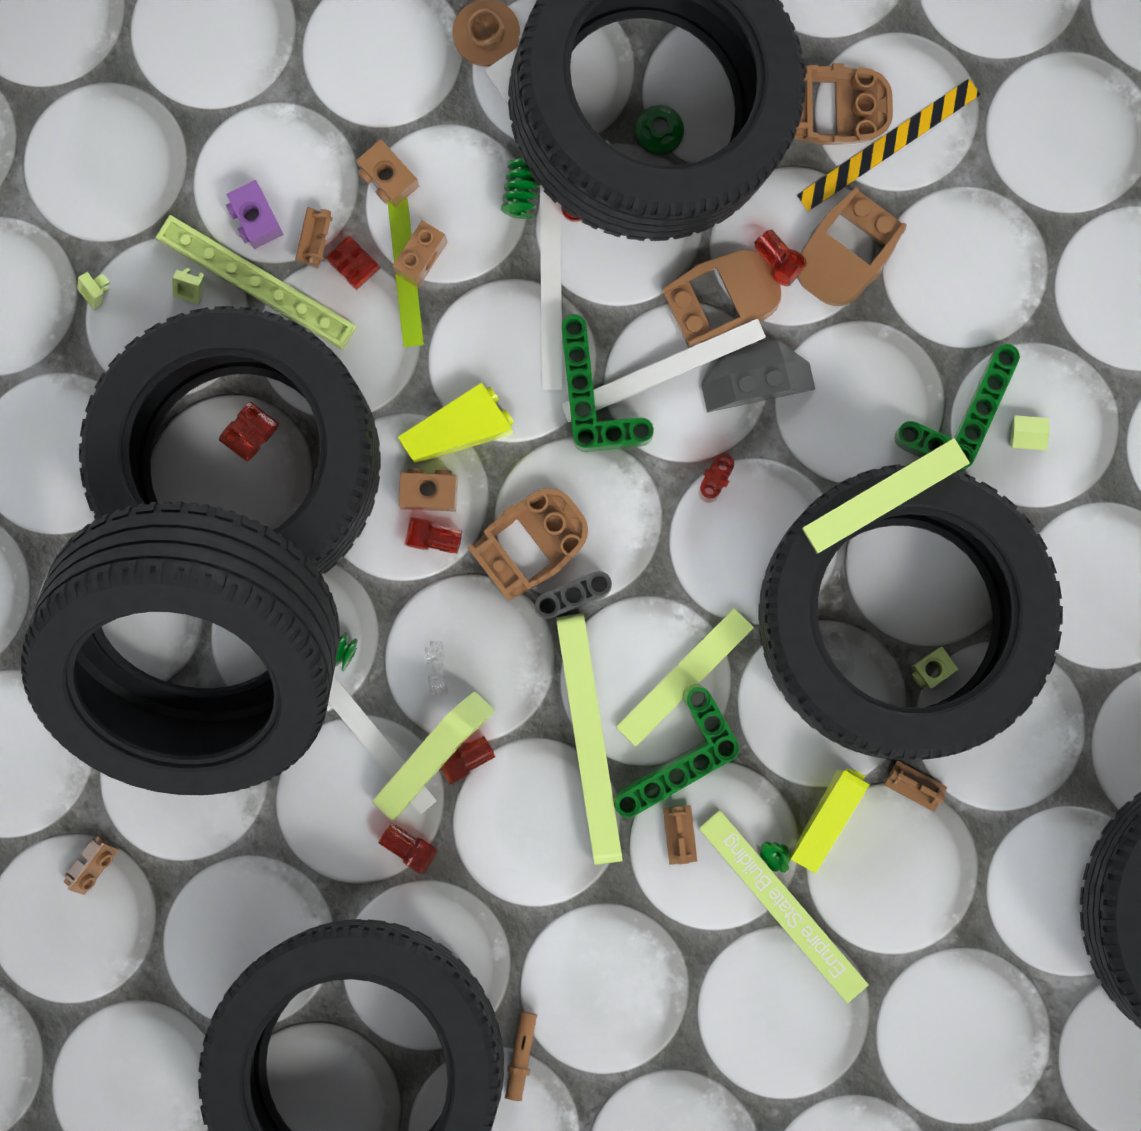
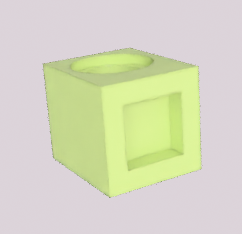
(944, 663)

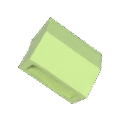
(1029, 433)

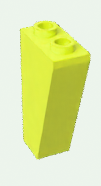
(458, 426)
(829, 818)

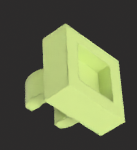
(188, 286)
(92, 289)

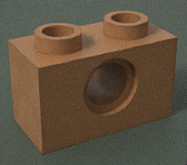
(380, 159)
(420, 254)
(442, 500)

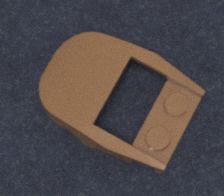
(861, 104)
(834, 271)
(748, 283)
(553, 525)

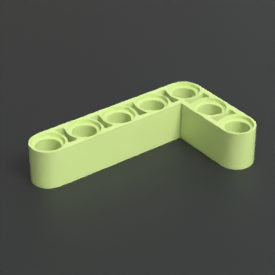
(432, 754)

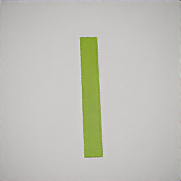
(407, 292)

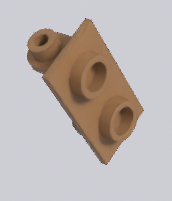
(313, 236)
(916, 786)
(680, 834)
(83, 876)

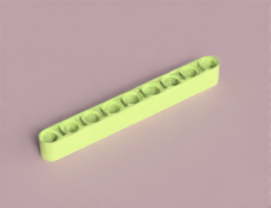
(589, 739)

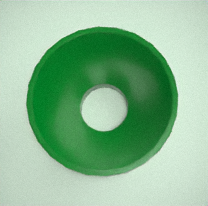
(656, 142)

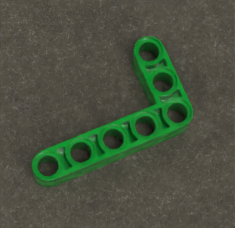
(586, 397)
(971, 418)
(685, 760)

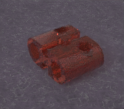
(352, 262)
(248, 431)
(716, 478)

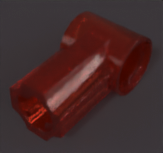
(786, 262)
(425, 535)
(467, 759)
(414, 851)

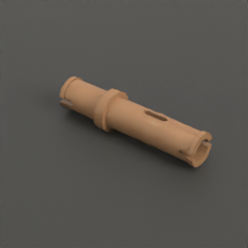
(519, 1065)

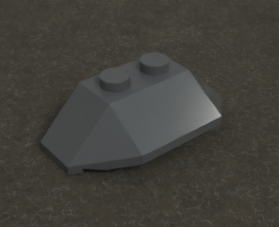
(756, 375)

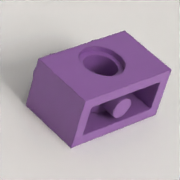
(249, 199)

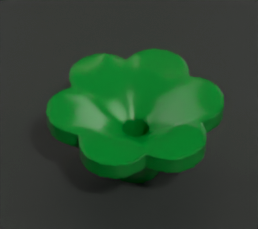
(775, 856)

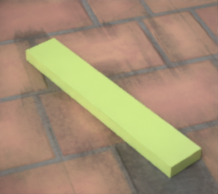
(885, 496)
(686, 673)

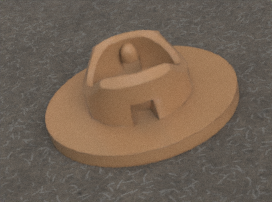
(485, 32)

